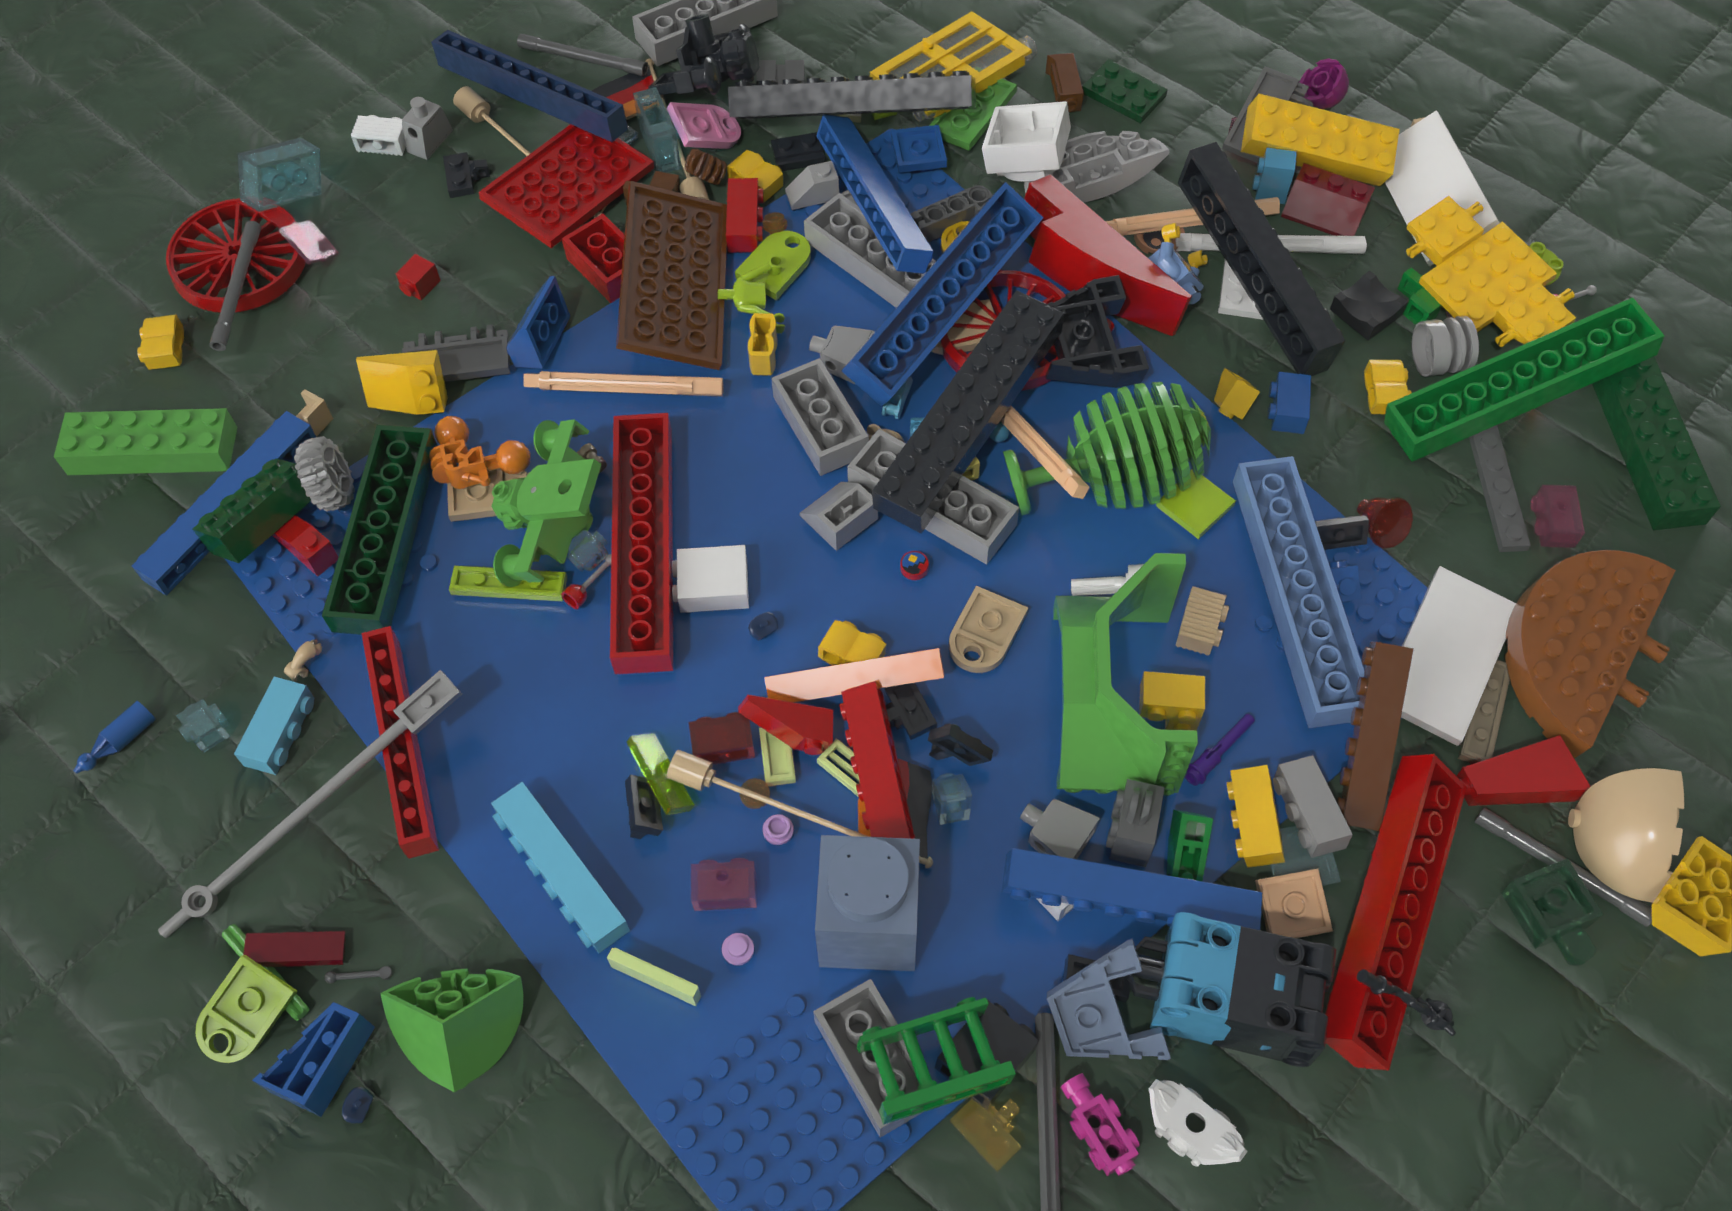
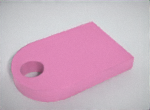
(704, 125)

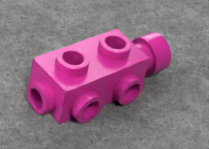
(1108, 1134)

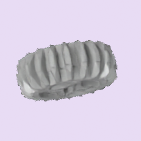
(324, 474)

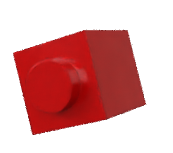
(418, 277)

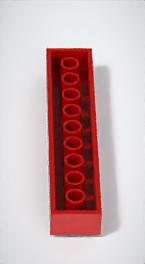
(642, 545)
(1394, 910)

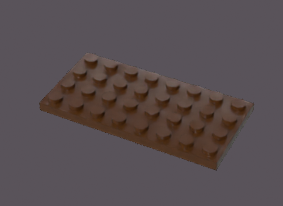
(673, 277)

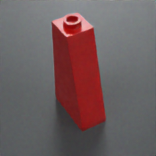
(1526, 775)

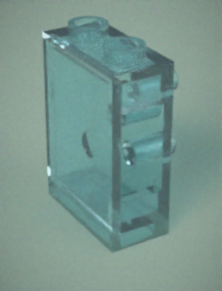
(657, 130)

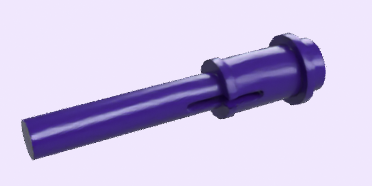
(1198, 771)

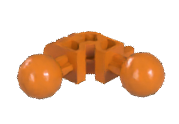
(473, 466)

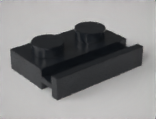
(797, 151)

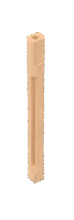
(1182, 218)
(625, 383)
(1044, 454)

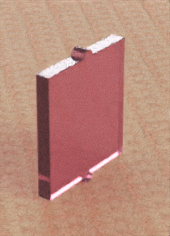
(308, 241)

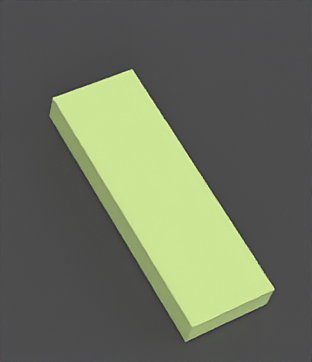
(654, 976)

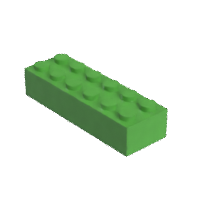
(146, 441)

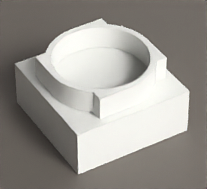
(1026, 140)

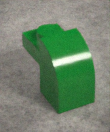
(1421, 303)

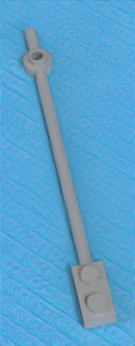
(414, 714)

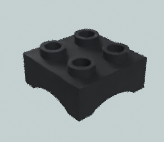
(1368, 306)

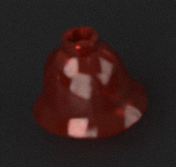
(1388, 520)

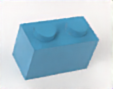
(1275, 174)

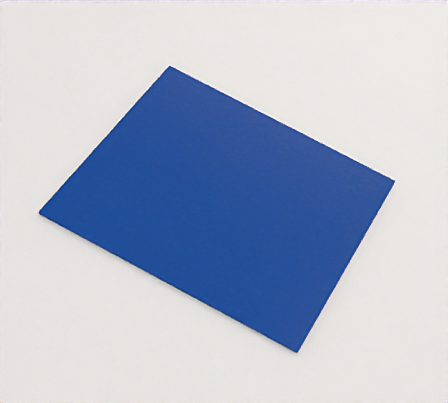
(745, 1074)

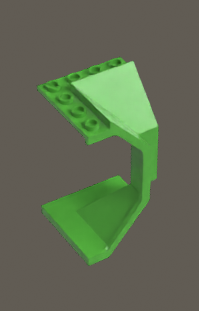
(1101, 732)

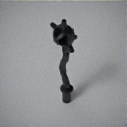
(1434, 1013)

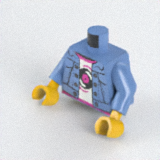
(1176, 266)

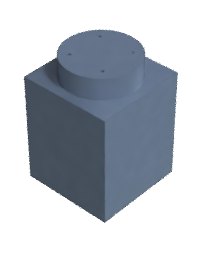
(866, 926)

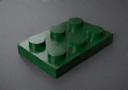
(1124, 91)

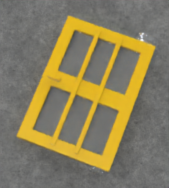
(967, 46)

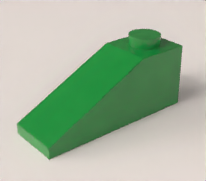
(1188, 845)

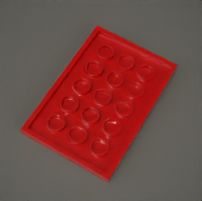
(565, 183)

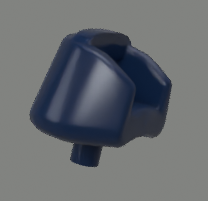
(763, 625)
(356, 1105)

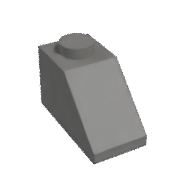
(813, 186)

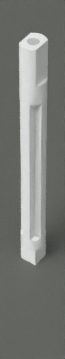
(1293, 243)

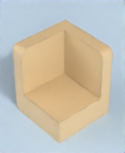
(315, 412)

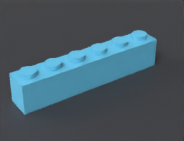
(560, 867)

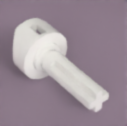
(1102, 585)

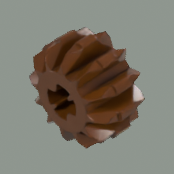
(705, 166)

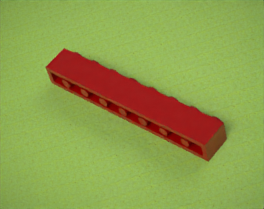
(402, 756)

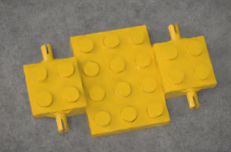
(1487, 274)

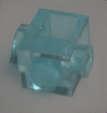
(203, 725)

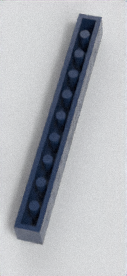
(530, 85)

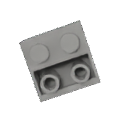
(841, 513)

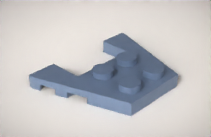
(1090, 1015)

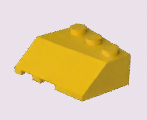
(1698, 900)

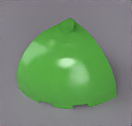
(455, 1023)

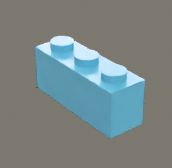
(275, 726)

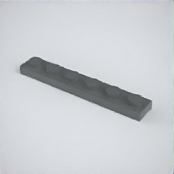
(1499, 491)

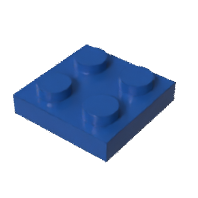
(918, 148)

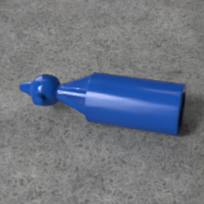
(116, 735)

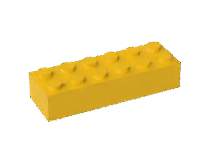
(1321, 138)

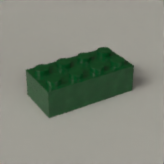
(253, 511)

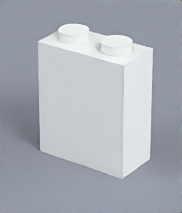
(711, 578)

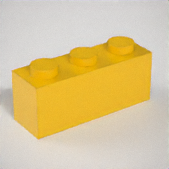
(1255, 816)

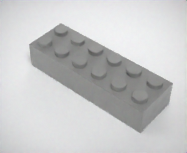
(663, 27)
(847, 239)
(967, 519)

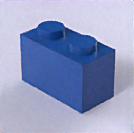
(1290, 402)

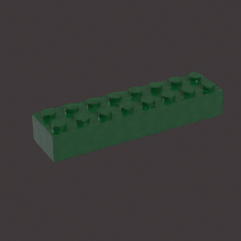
(1656, 447)
(380, 531)

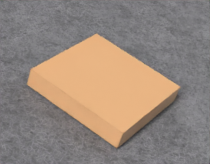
(1294, 904)

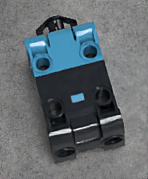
(1238, 988)

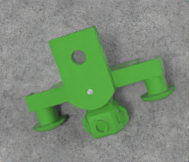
(547, 502)

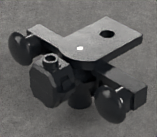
(710, 60)

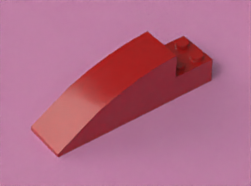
(1080, 246)

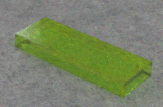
(654, 765)

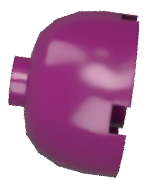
(1326, 83)

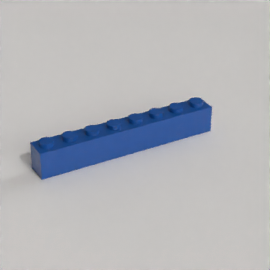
(179, 547)
(1124, 890)

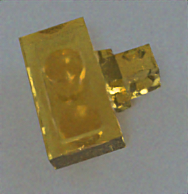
(989, 1131)

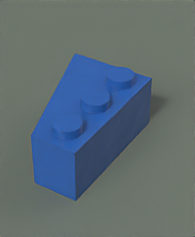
(319, 1060)

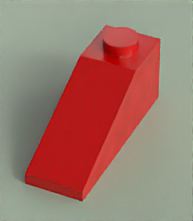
(307, 545)
(795, 724)

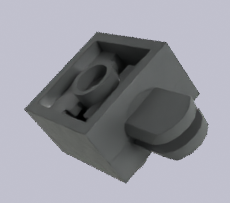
(1135, 822)

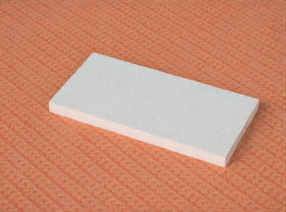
(1431, 169)
(1453, 654)

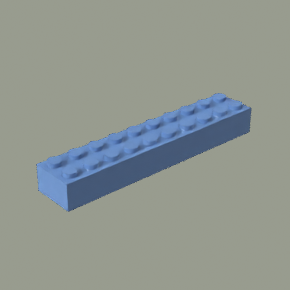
(1300, 589)

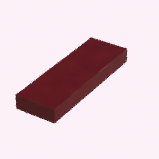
(296, 948)

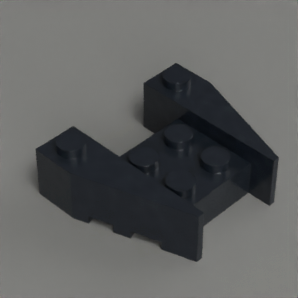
(1086, 343)

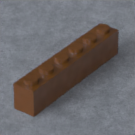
(1374, 734)

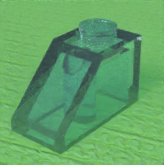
(951, 798)

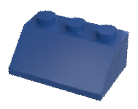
(539, 327)

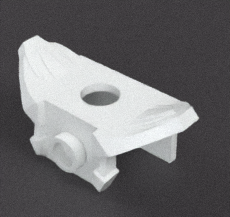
(1214, 1145)

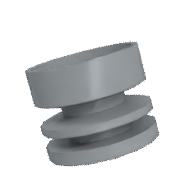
(1445, 345)

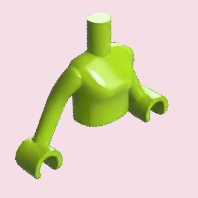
(751, 296)

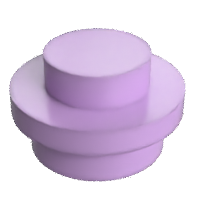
(778, 829)
(737, 949)

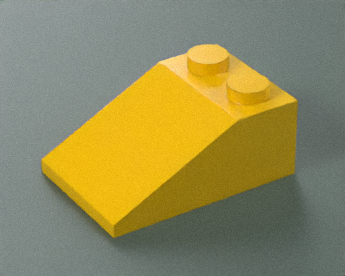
(404, 382)

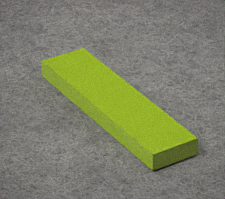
(484, 583)

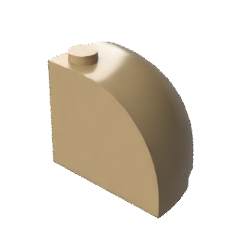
(1629, 830)

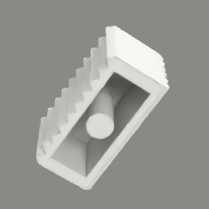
(379, 135)

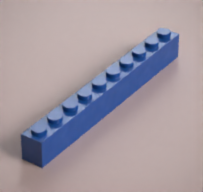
(874, 195)

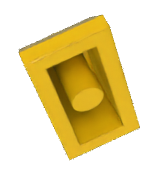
(1234, 395)

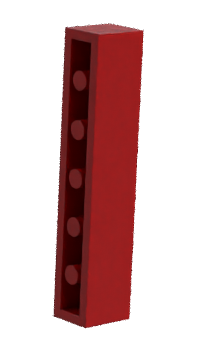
(876, 762)

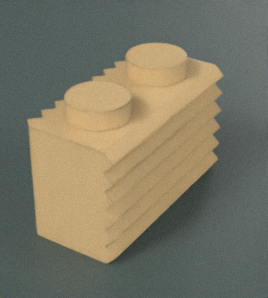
(1201, 621)

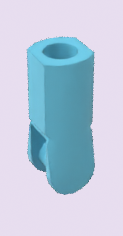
(899, 398)

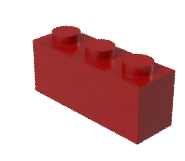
(744, 214)

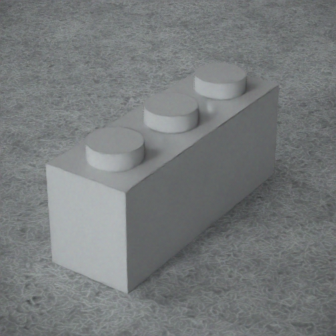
(1312, 807)

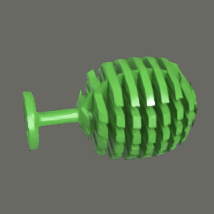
(1143, 444)

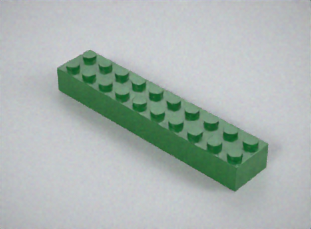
(1523, 379)

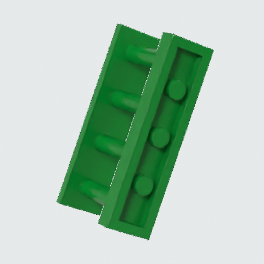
(929, 1093)

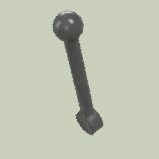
(384, 972)

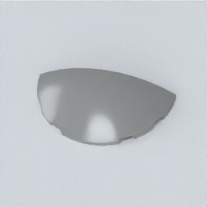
(1106, 164)

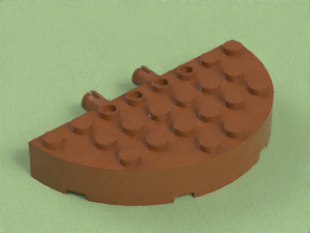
(1578, 638)

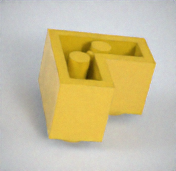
(1173, 698)

